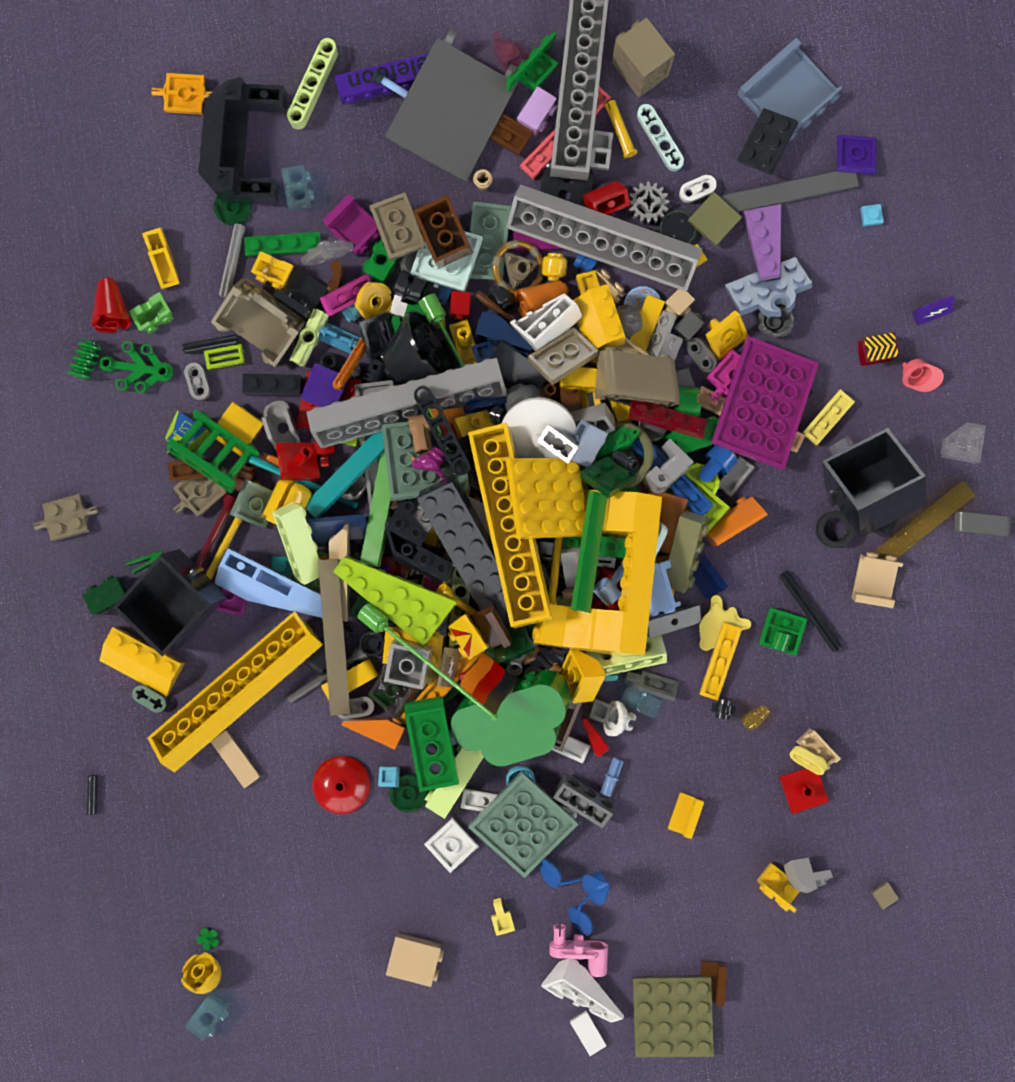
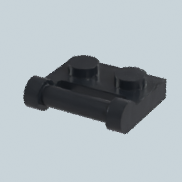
(372, 333)

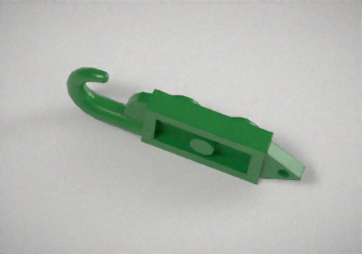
(615, 440)

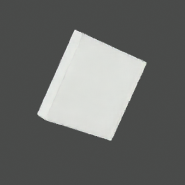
(451, 845)

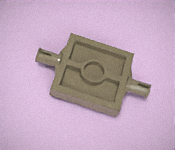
(198, 494)
(66, 517)

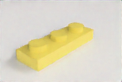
(828, 417)

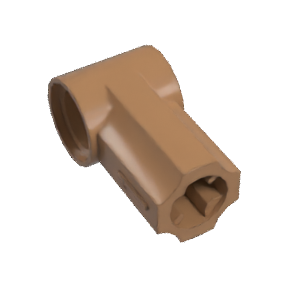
(420, 431)

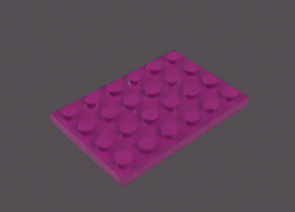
(765, 403)

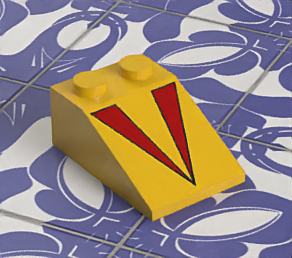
(467, 636)

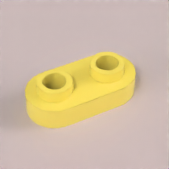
(808, 760)

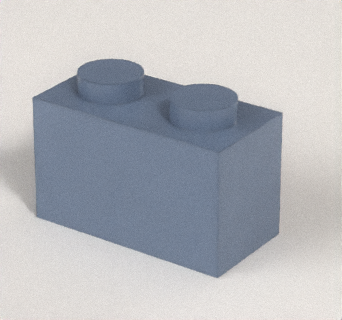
(589, 440)

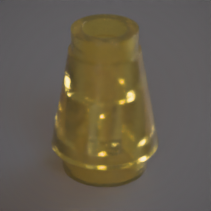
(754, 718)

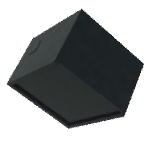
(874, 482)
(170, 601)

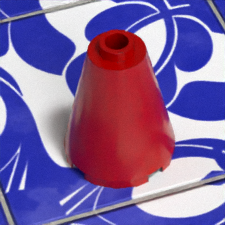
(109, 308)

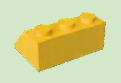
(600, 318)

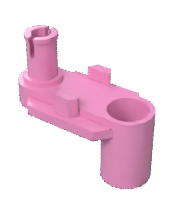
(594, 951)

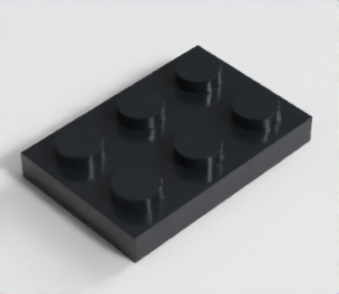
(767, 141)

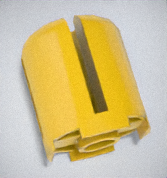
(285, 493)

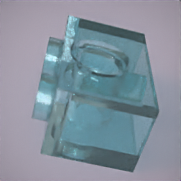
(199, 1024)

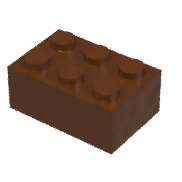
(443, 231)

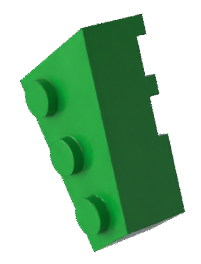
(690, 444)

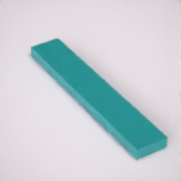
(346, 475)

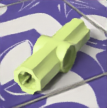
(304, 349)

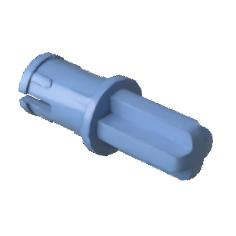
(612, 777)

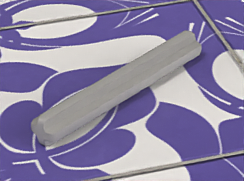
(232, 260)

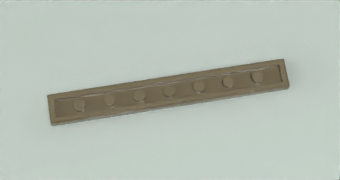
(333, 637)

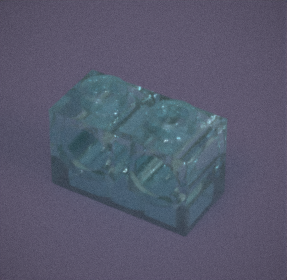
(293, 188)

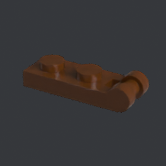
(337, 278)

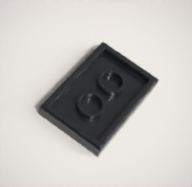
(516, 367)

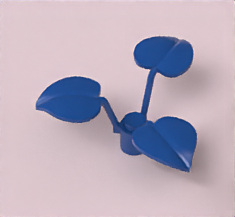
(593, 884)

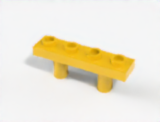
(463, 341)

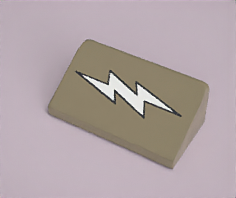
(448, 665)

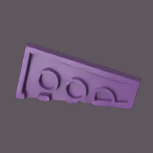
(765, 239)

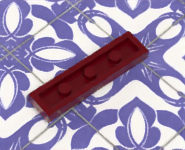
(667, 419)

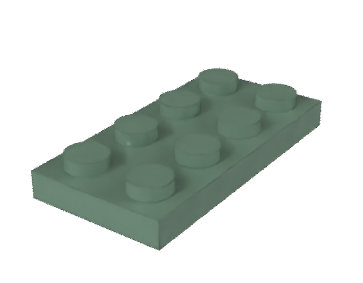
(490, 223)

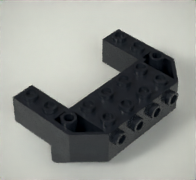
(225, 140)
(409, 529)

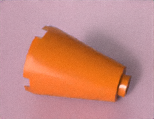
(534, 297)

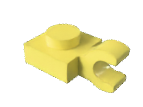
(502, 919)

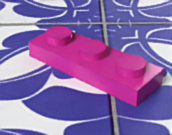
(343, 296)

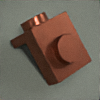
(247, 472)

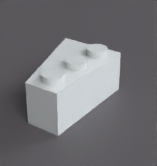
(548, 322)

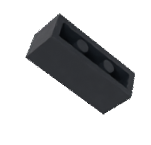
(272, 385)

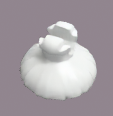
(618, 719)

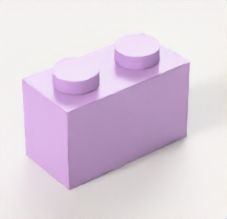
(537, 110)

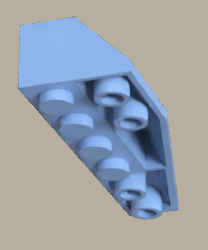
(265, 586)

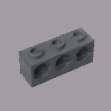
(584, 800)

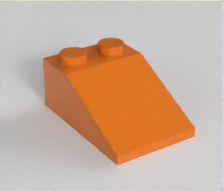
(381, 729)

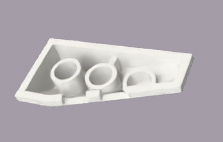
(577, 984)

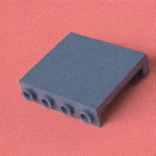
(790, 87)

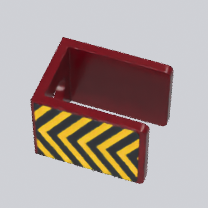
(877, 349)

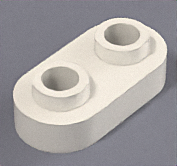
(696, 188)

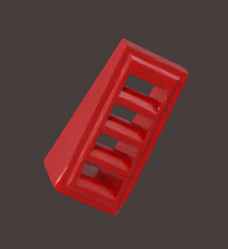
(597, 742)

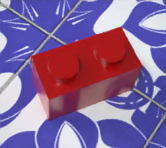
(607, 198)

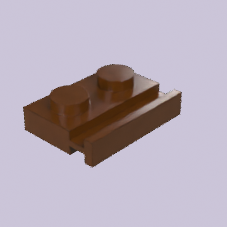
(511, 135)

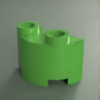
(152, 314)

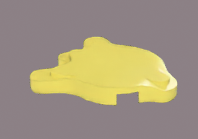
(712, 622)

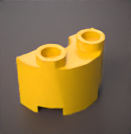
(272, 270)

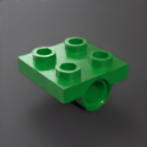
(782, 631)

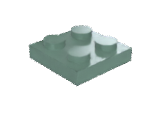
(252, 503)

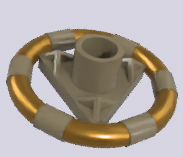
(517, 266)

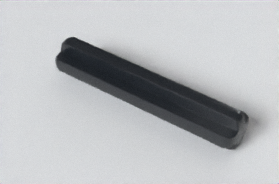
(208, 344)

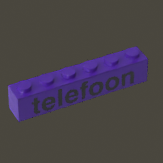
(357, 84)

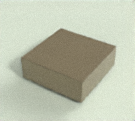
(884, 895)

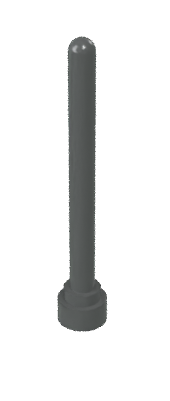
(357, 655)

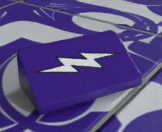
(934, 310)

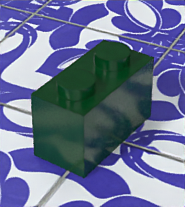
(105, 595)

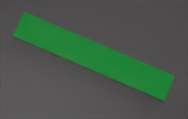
(589, 552)

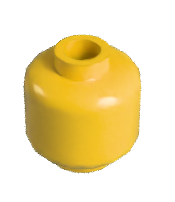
(554, 266)

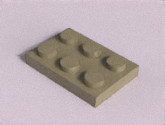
(397, 226)
(563, 356)

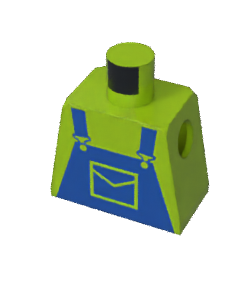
(178, 429)

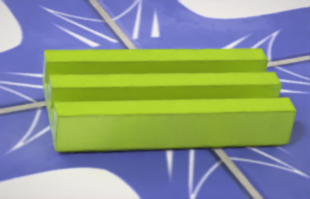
(239, 347)

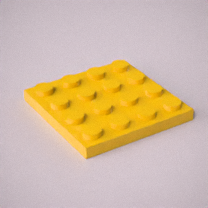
(546, 497)

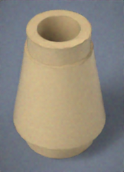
(482, 176)

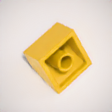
(582, 676)

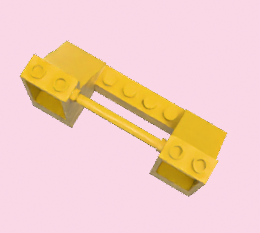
(610, 631)

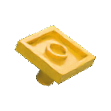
(726, 334)

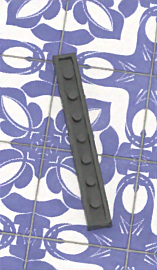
(791, 191)

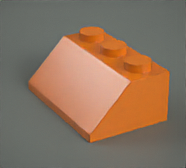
(736, 520)

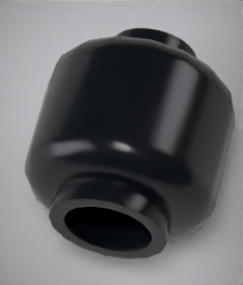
(502, 298)

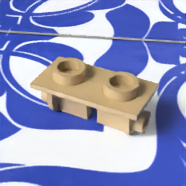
(615, 288)

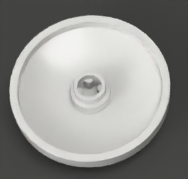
(530, 419)

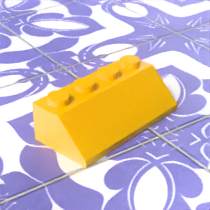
(140, 661)

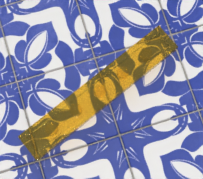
(926, 521)

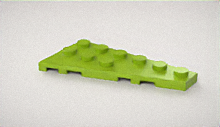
(402, 601)

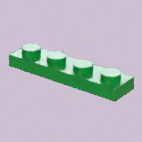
(281, 244)

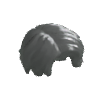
(630, 319)
(777, 326)

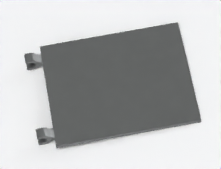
(451, 109)

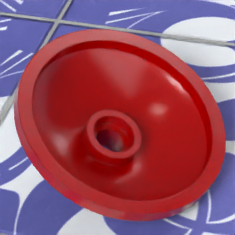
(352, 777)

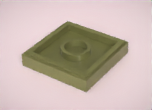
(714, 219)

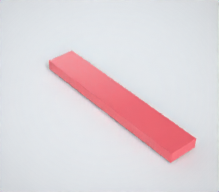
(542, 155)

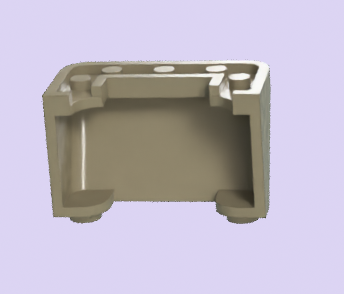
(259, 320)
(636, 377)

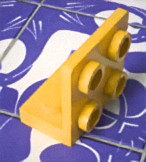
(775, 884)

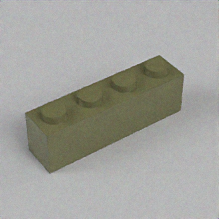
(685, 550)

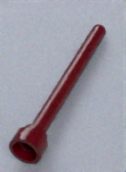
(228, 503)

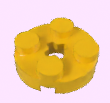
(366, 295)

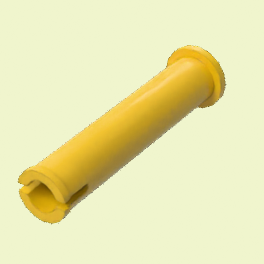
(620, 129)

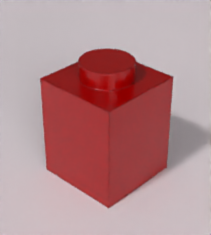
(460, 305)

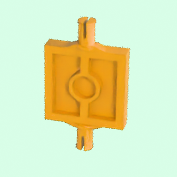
(183, 93)

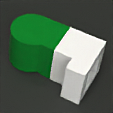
(401, 309)

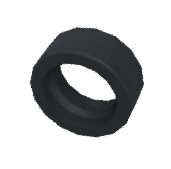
(823, 538)

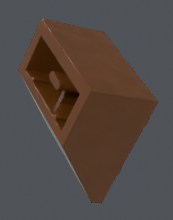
(567, 397)

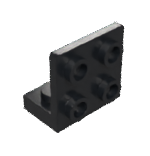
(301, 293)

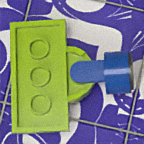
(707, 481)

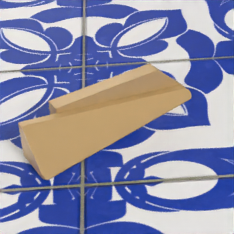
(337, 550)

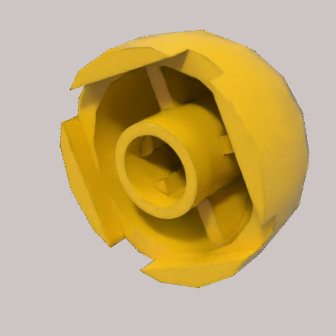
(201, 973)

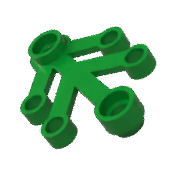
(139, 368)

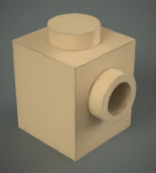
(679, 303)

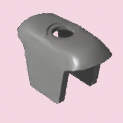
(277, 413)

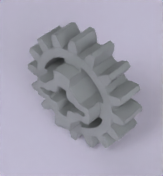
(640, 203)

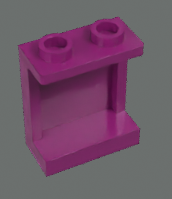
(352, 224)

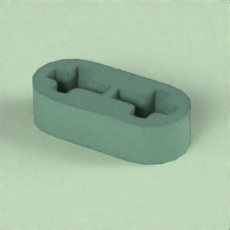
(147, 701)

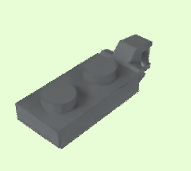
(652, 684)

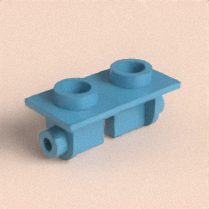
(338, 338)

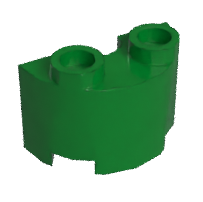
(688, 401)

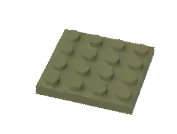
(673, 1016)

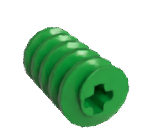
(85, 359)

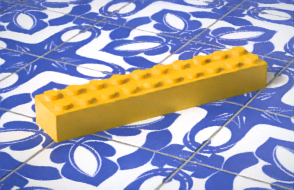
(515, 558)
(234, 692)

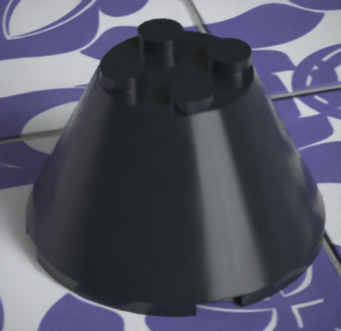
(415, 351)

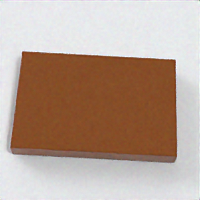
(671, 509)

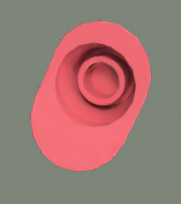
(921, 376)

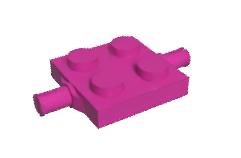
(723, 374)

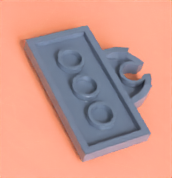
(752, 294)

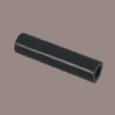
(92, 794)

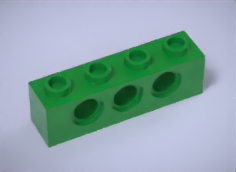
(378, 272)

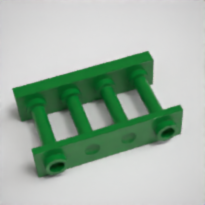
(211, 469)

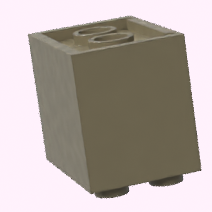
(642, 57)

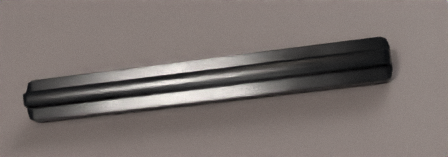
(810, 611)

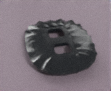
(553, 185)

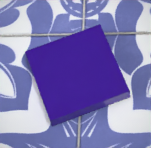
(856, 154)
(320, 388)

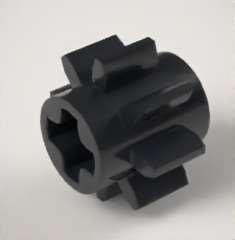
(723, 709)

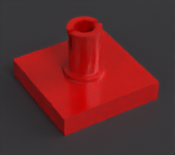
(297, 461)
(803, 790)

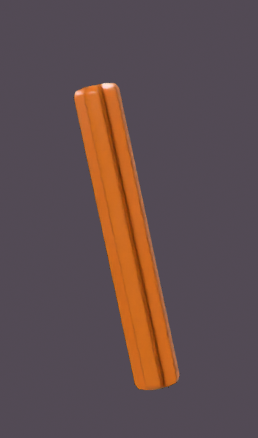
(349, 365)

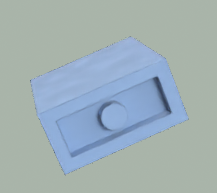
(662, 595)

